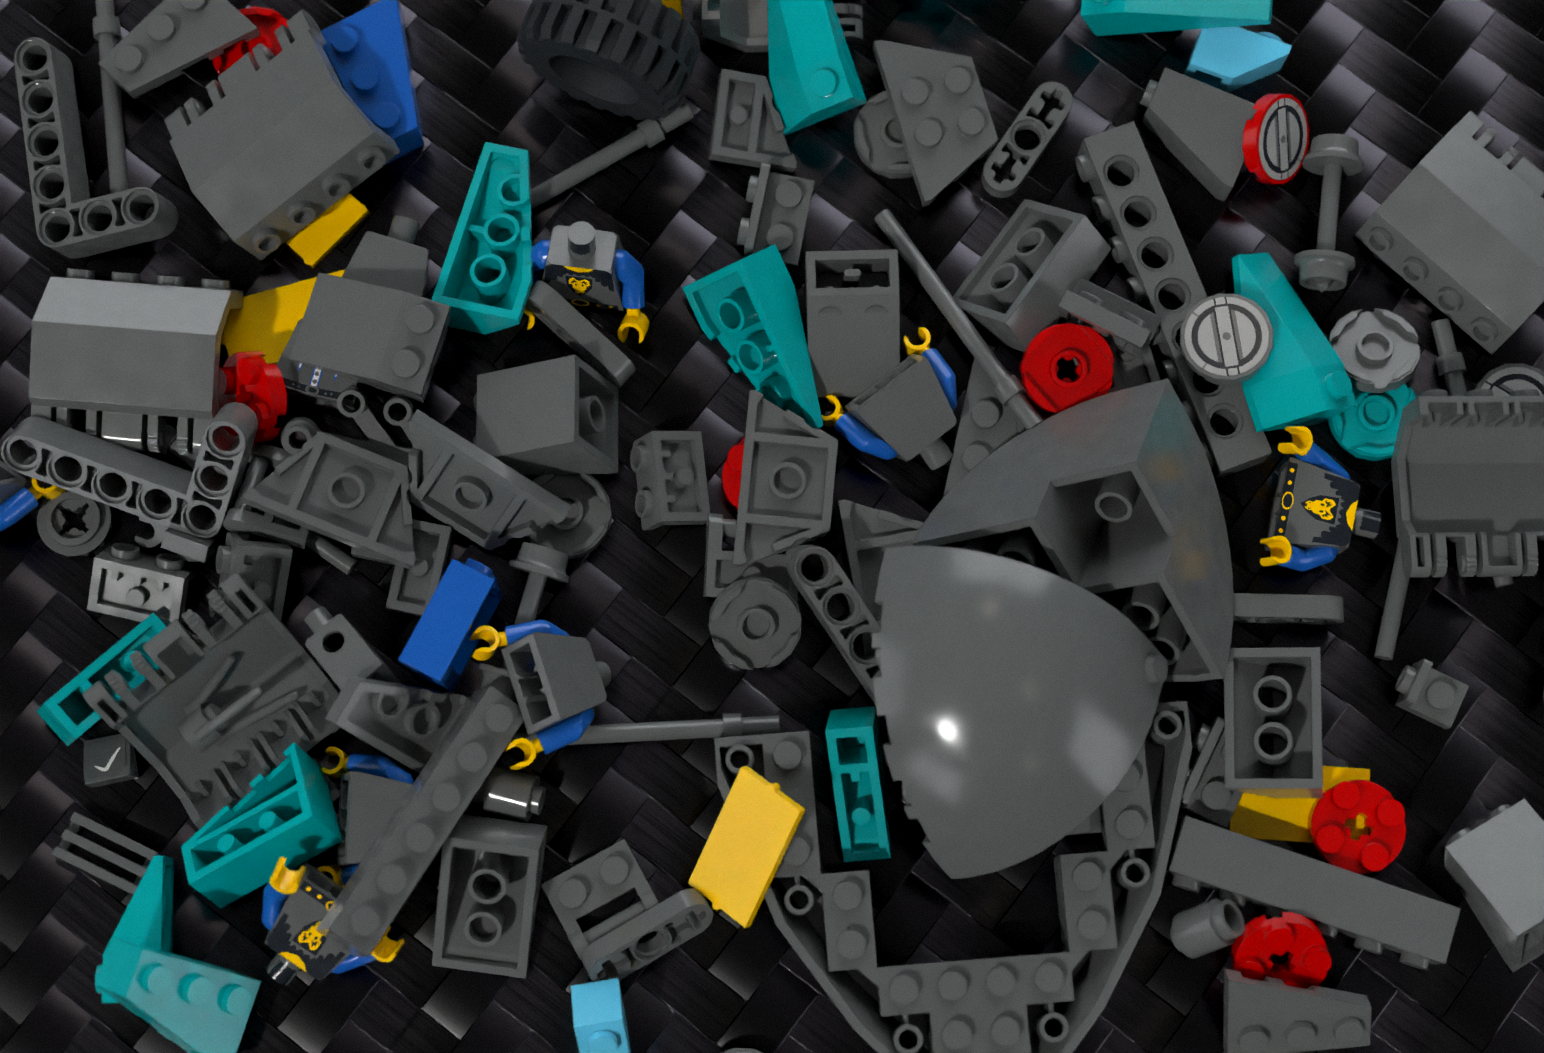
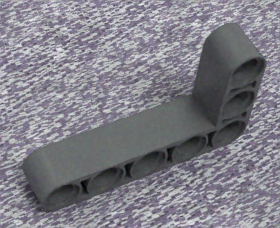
(68, 166)
(141, 473)
(849, 625)

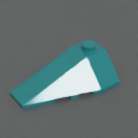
(1146, 16)
(809, 63)
(490, 253)
(760, 325)
(1304, 374)

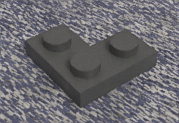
(414, 588)

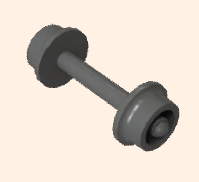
(1333, 158)
(541, 563)

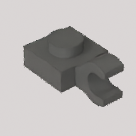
(184, 545)

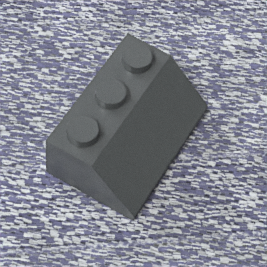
(1028, 271)
(1273, 722)

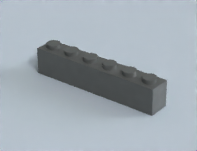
(421, 822)
(1327, 895)

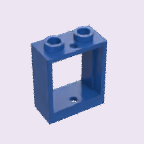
(459, 605)

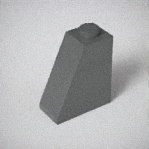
(1199, 127)

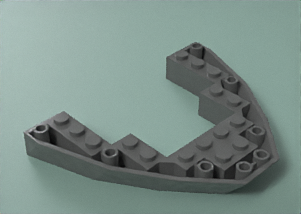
(980, 1003)

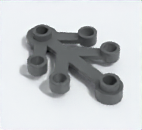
(379, 439)

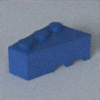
(376, 71)

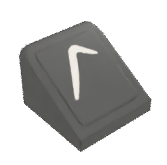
(109, 761)

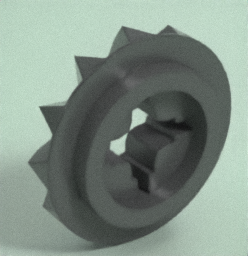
(53, 524)

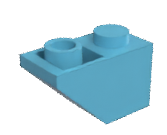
(1235, 57)
(600, 1017)

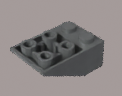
(851, 318)

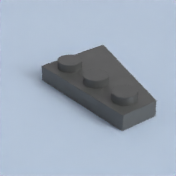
(174, 39)
(397, 717)
(1291, 1019)

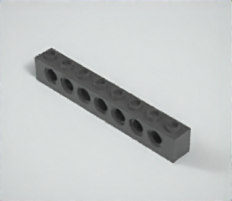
(1124, 152)

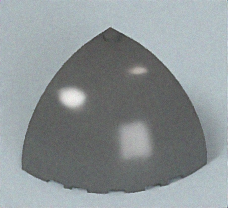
(1117, 506)
(1004, 701)

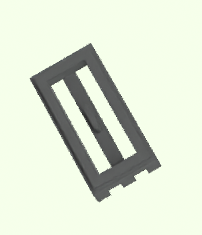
(70, 837)

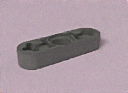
(1033, 107)
(579, 334)
(1288, 609)
(682, 928)

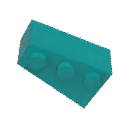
(281, 816)
(181, 997)

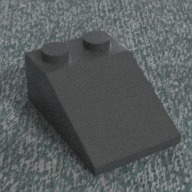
(372, 335)
(488, 895)

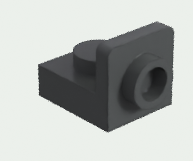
(1430, 693)

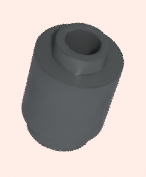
(511, 794)
(1207, 927)

